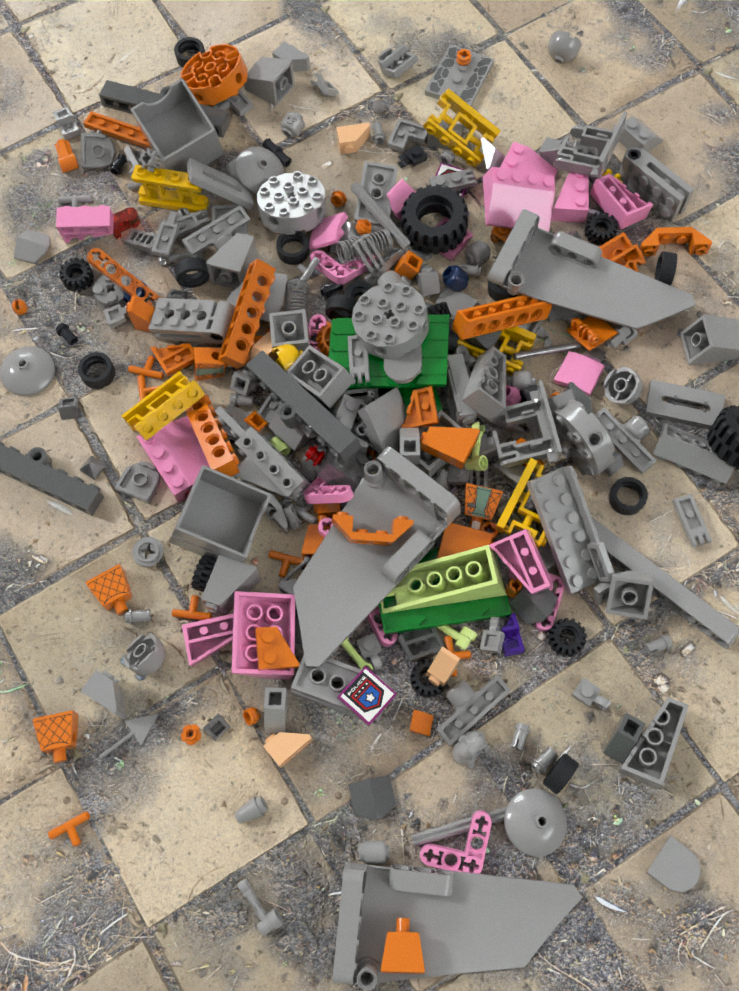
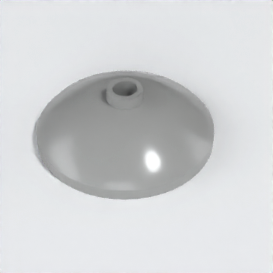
(251, 172)
(31, 377)
(523, 825)

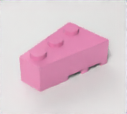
(573, 199)
(619, 201)
(84, 221)
(524, 560)
(207, 637)

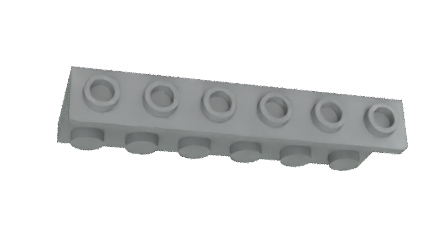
(566, 525)

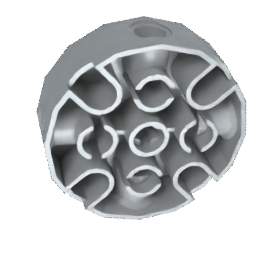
(292, 203)
(390, 320)
(583, 438)

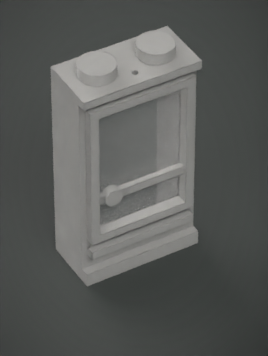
(454, 391)

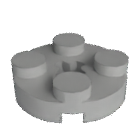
(107, 298)

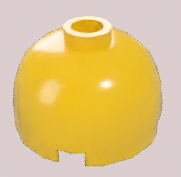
(287, 355)

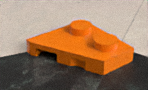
(174, 357)
(422, 409)
(273, 650)

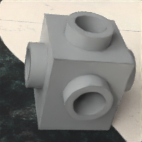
(242, 382)

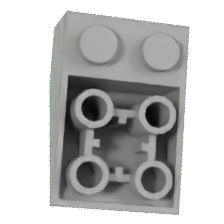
(346, 412)

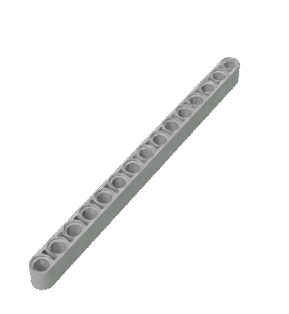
(664, 587)

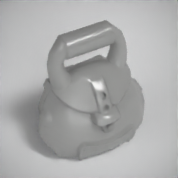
(469, 747)

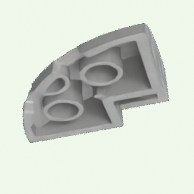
(274, 301)
(383, 420)

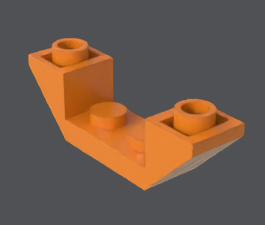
(696, 241)
(344, 524)

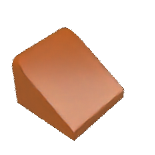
(256, 421)
(421, 723)

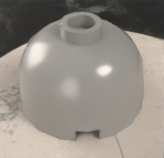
(562, 47)
(623, 386)
(145, 655)

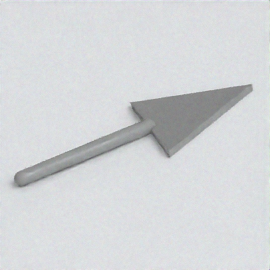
(139, 728)

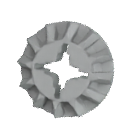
(143, 545)

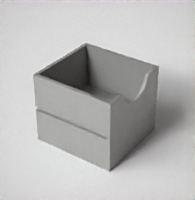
(178, 128)
(219, 516)

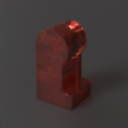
(124, 220)

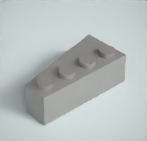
(487, 384)
(654, 750)

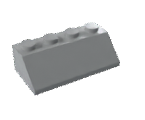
(691, 452)

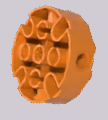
(215, 74)

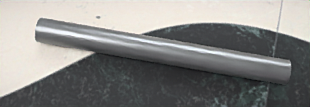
(545, 351)

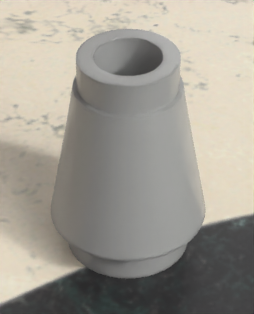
(252, 809)

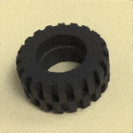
(434, 200)
(724, 436)

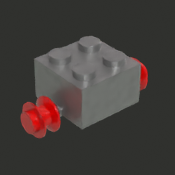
(337, 471)

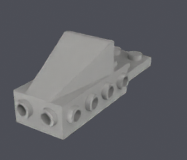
(263, 462)

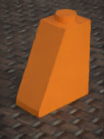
(450, 443)
(461, 538)

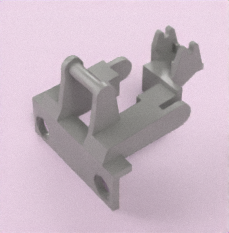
(571, 160)
(535, 414)

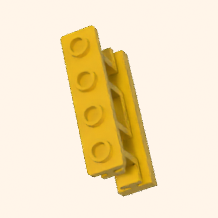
(470, 119)
(154, 193)
(516, 334)
(163, 405)
(521, 498)

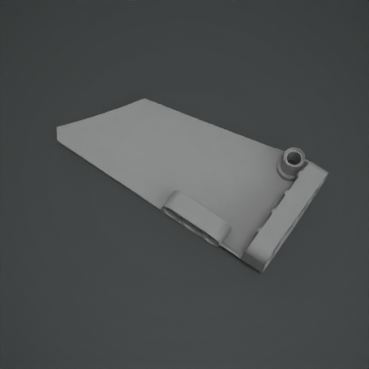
(577, 278)
(352, 579)
(461, 917)

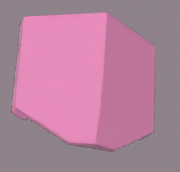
(398, 195)

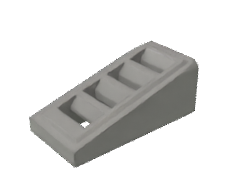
(145, 247)

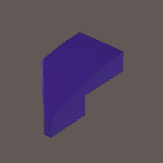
(512, 640)

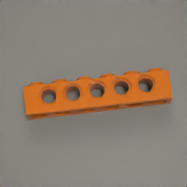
(499, 316)
(229, 352)
(212, 438)

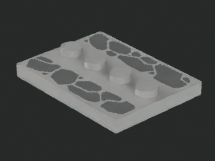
(462, 80)

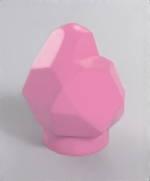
(512, 396)

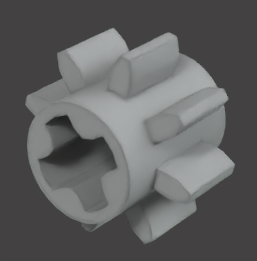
(150, 160)

